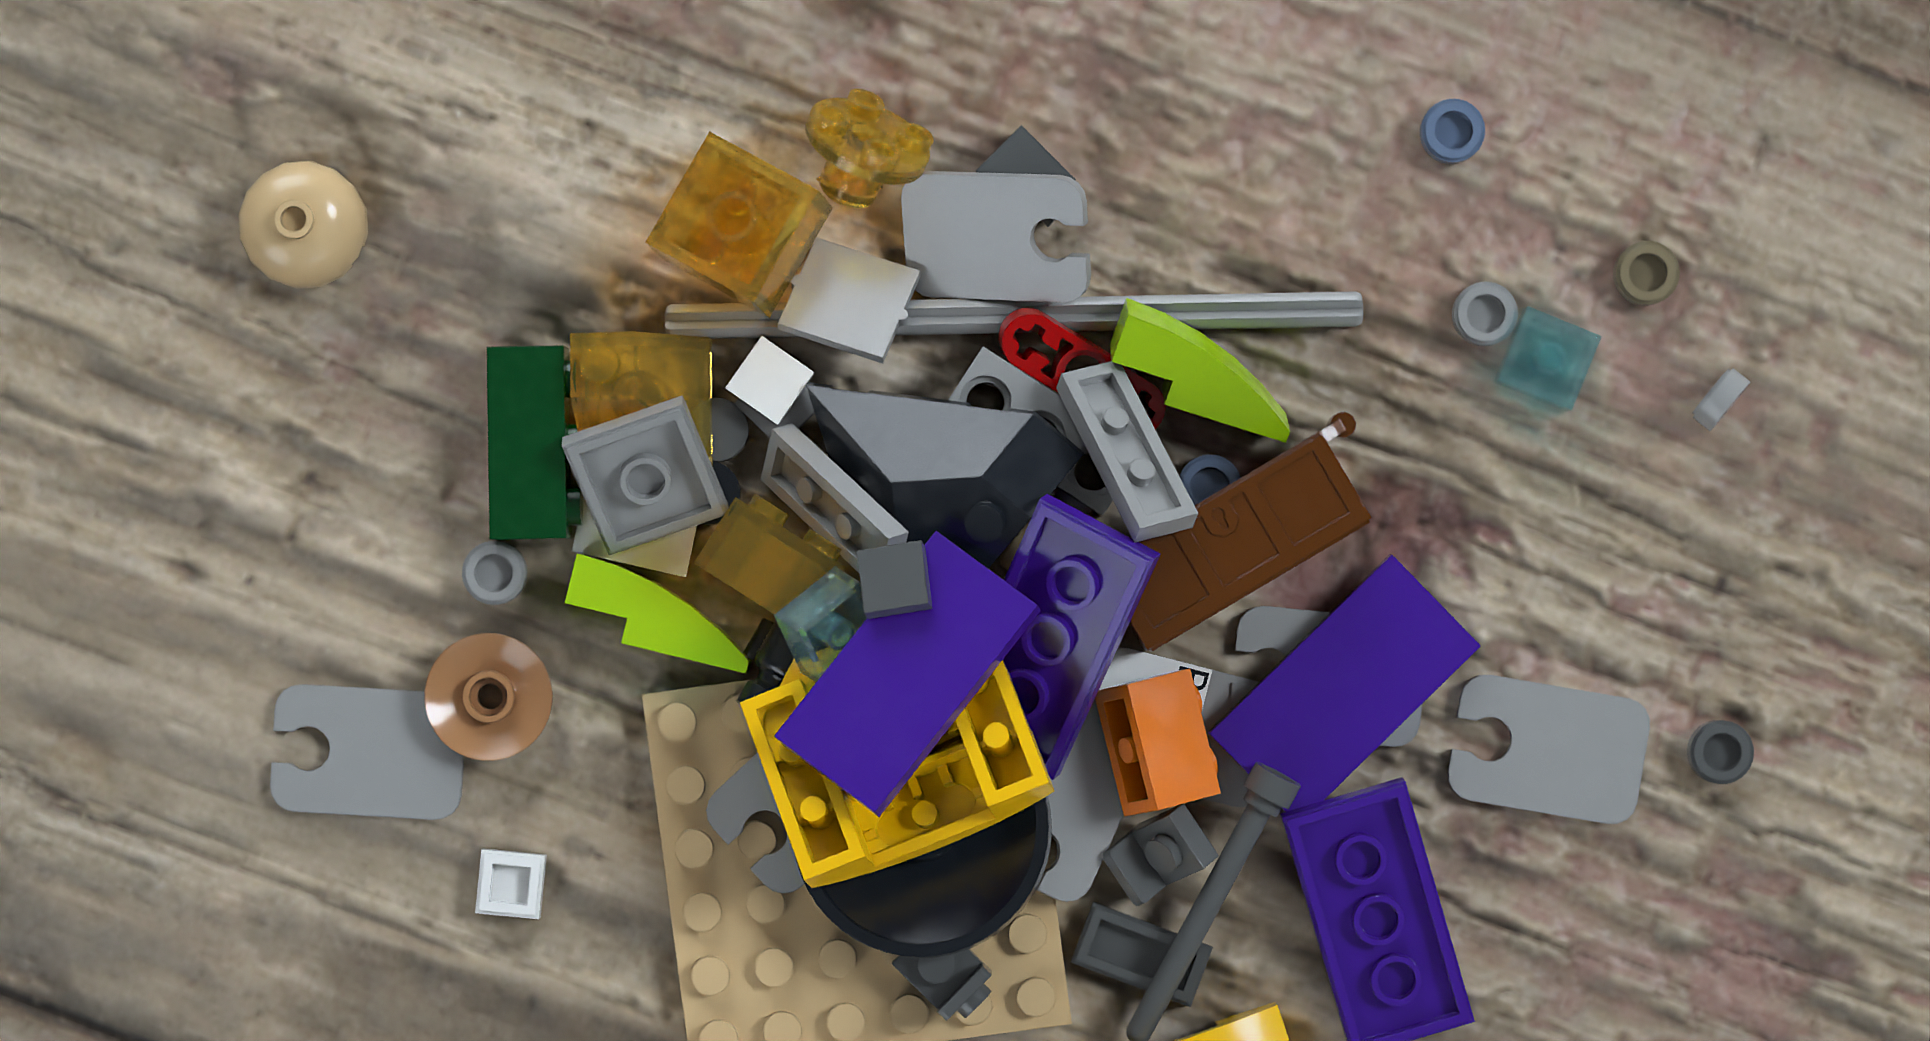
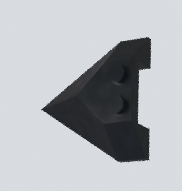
(945, 463)

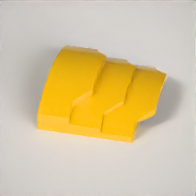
(969, 781)

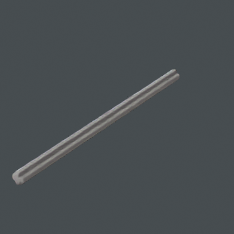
(1080, 315)

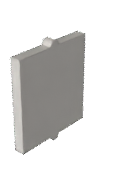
(849, 300)

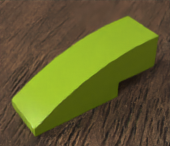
(1195, 371)
(654, 614)

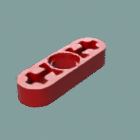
(1051, 333)

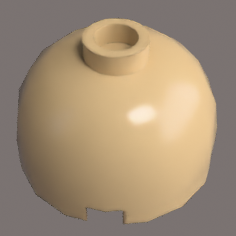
(303, 224)

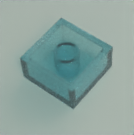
(1547, 359)
(822, 621)

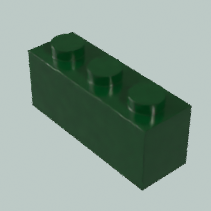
(525, 452)

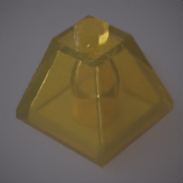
(636, 370)

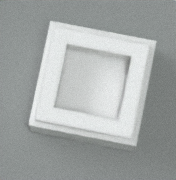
(770, 380)
(510, 883)

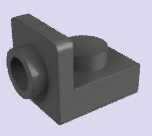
(1159, 854)
(948, 981)

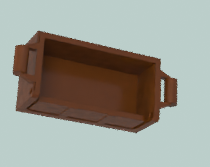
(1250, 536)

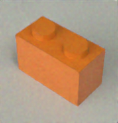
(1157, 742)

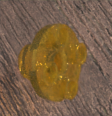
(864, 147)

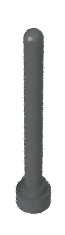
(1265, 796)

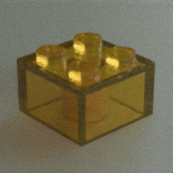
(739, 224)
(765, 558)

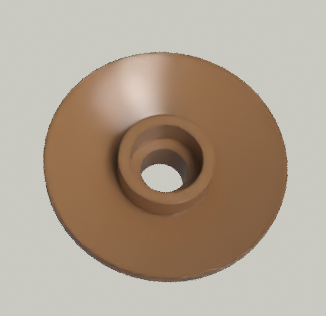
(455, 705)

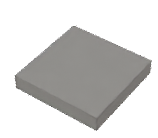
(645, 475)

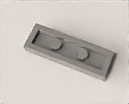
(1127, 451)
(826, 495)

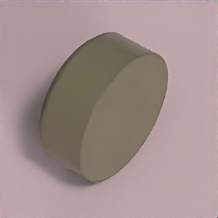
(1646, 273)

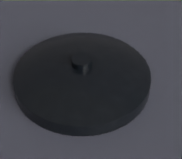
(947, 895)

